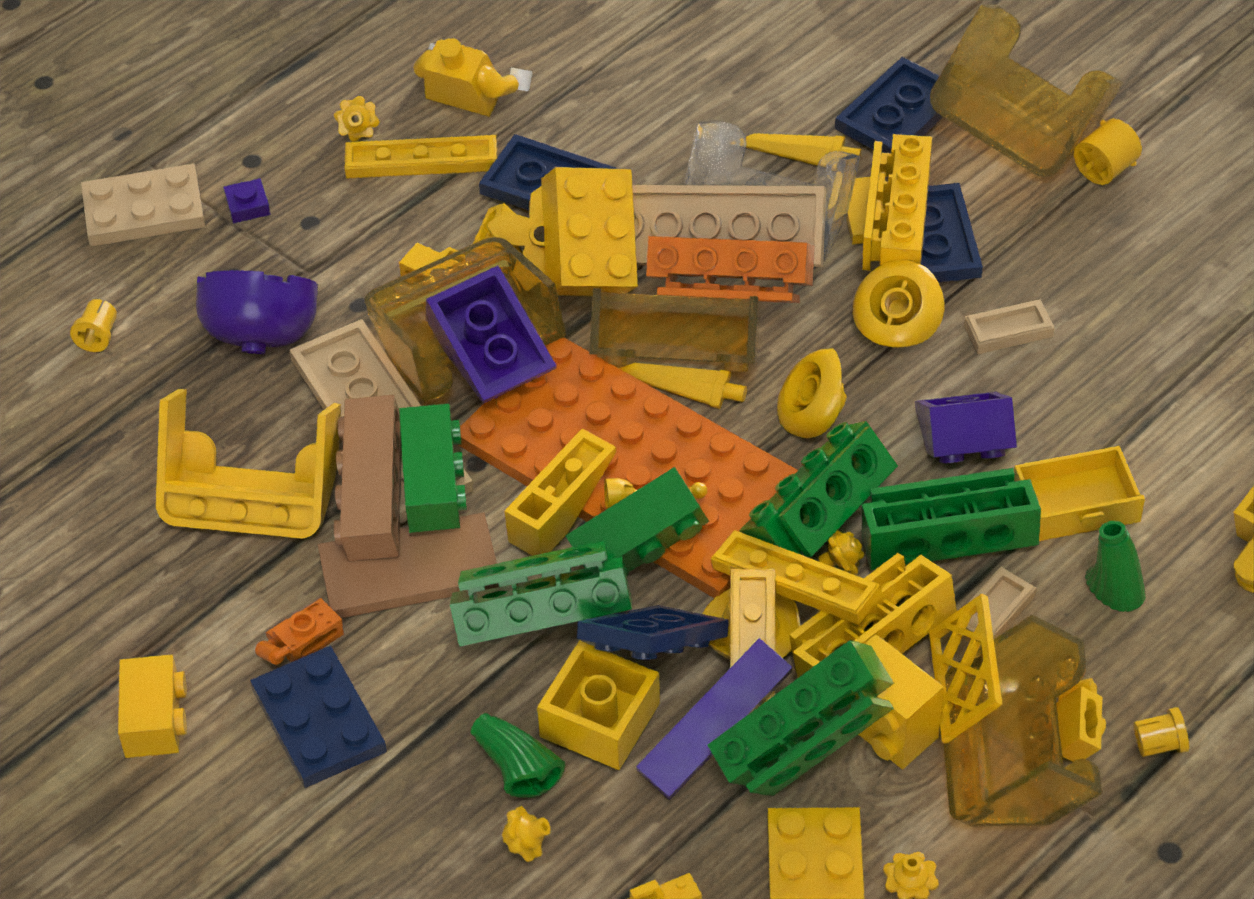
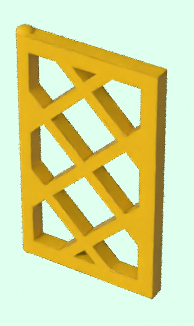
(988, 671)

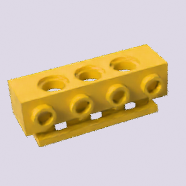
(904, 201)
(926, 604)

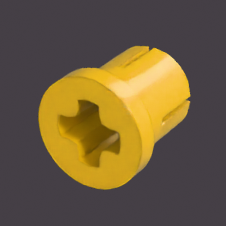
(93, 328)
(1162, 733)

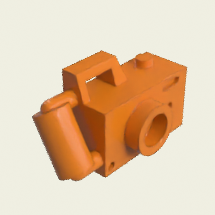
(301, 634)

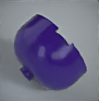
(255, 308)

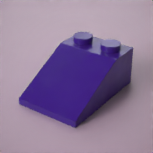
(488, 334)

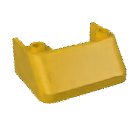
(241, 500)

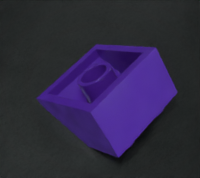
(967, 425)

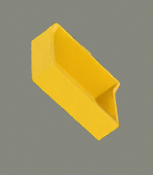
(1083, 491)

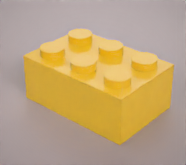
(589, 230)

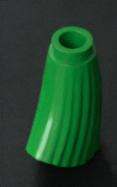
(1117, 572)
(524, 762)

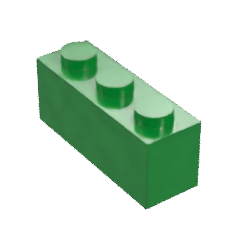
(431, 468)
(645, 522)

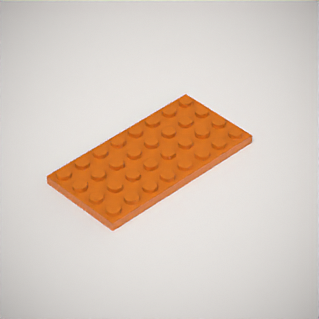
(651, 436)

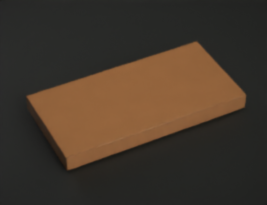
(423, 572)

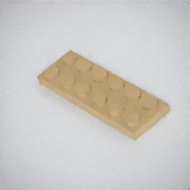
(730, 213)
(352, 366)

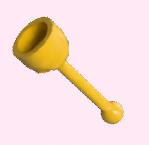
(617, 489)

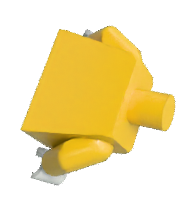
(466, 77)

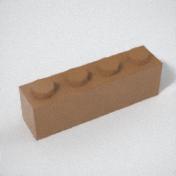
(369, 478)

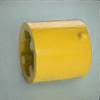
(1107, 151)

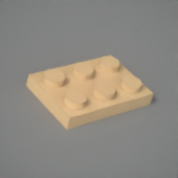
(142, 205)

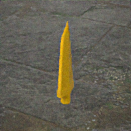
(799, 147)
(696, 384)

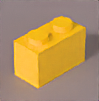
(150, 706)

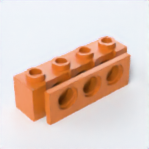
(730, 259)

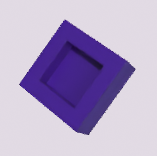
(246, 200)

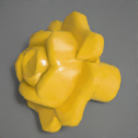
(356, 118)
(843, 552)
(525, 833)
(910, 876)

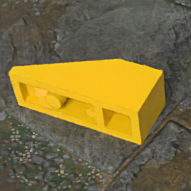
(558, 494)

